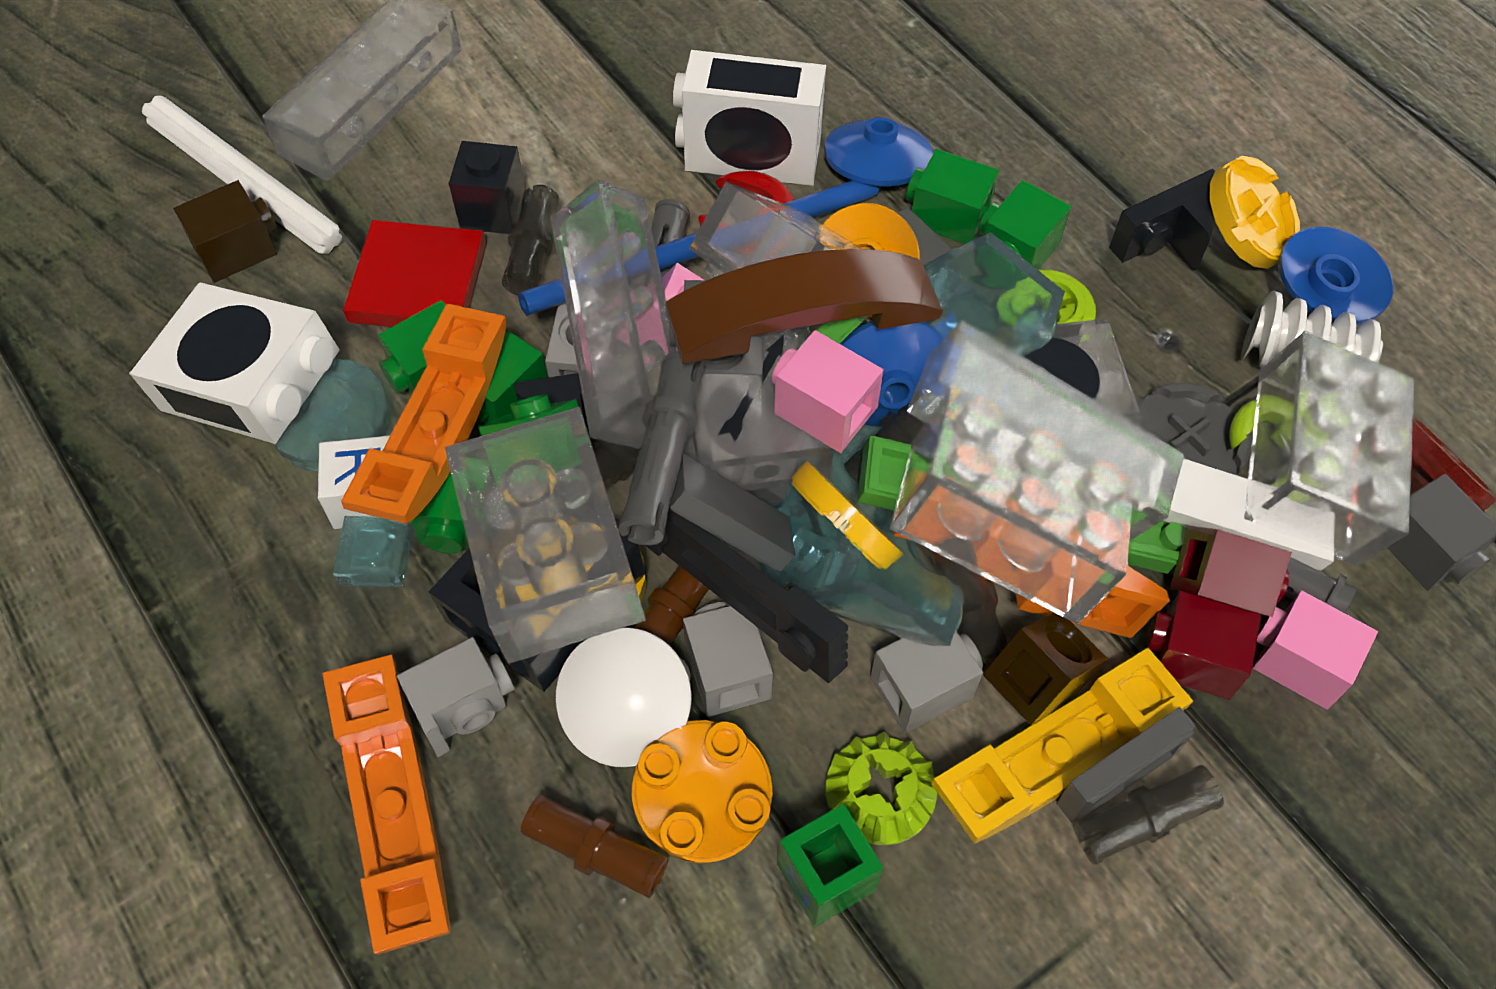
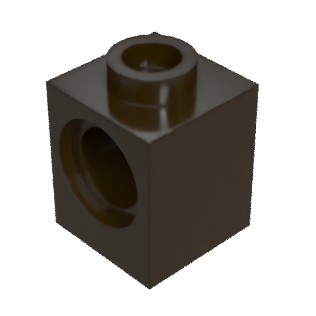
(1044, 667)

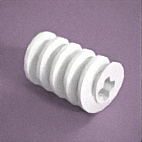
(1275, 329)

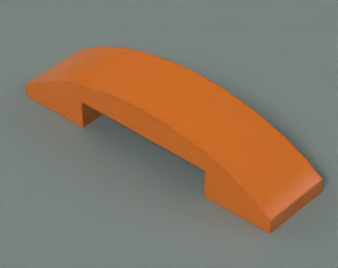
(439, 414)
(389, 805)

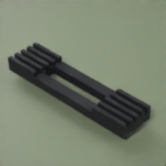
(798, 623)

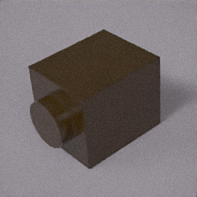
(228, 230)

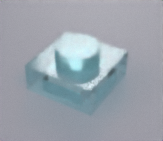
(372, 552)

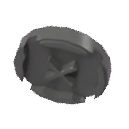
(1195, 424)

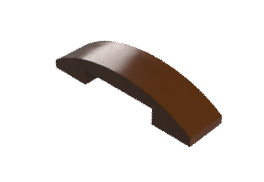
(799, 292)

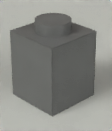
(1444, 535)

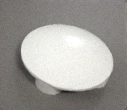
(622, 695)

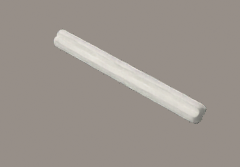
(231, 165)

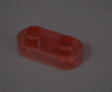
(1439, 459)

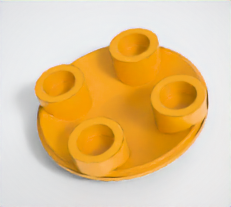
(702, 791)

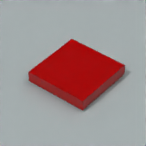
(411, 269)

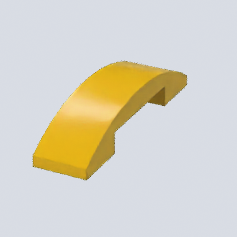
(1039, 763)

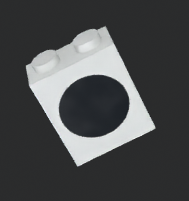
(750, 115)
(236, 361)

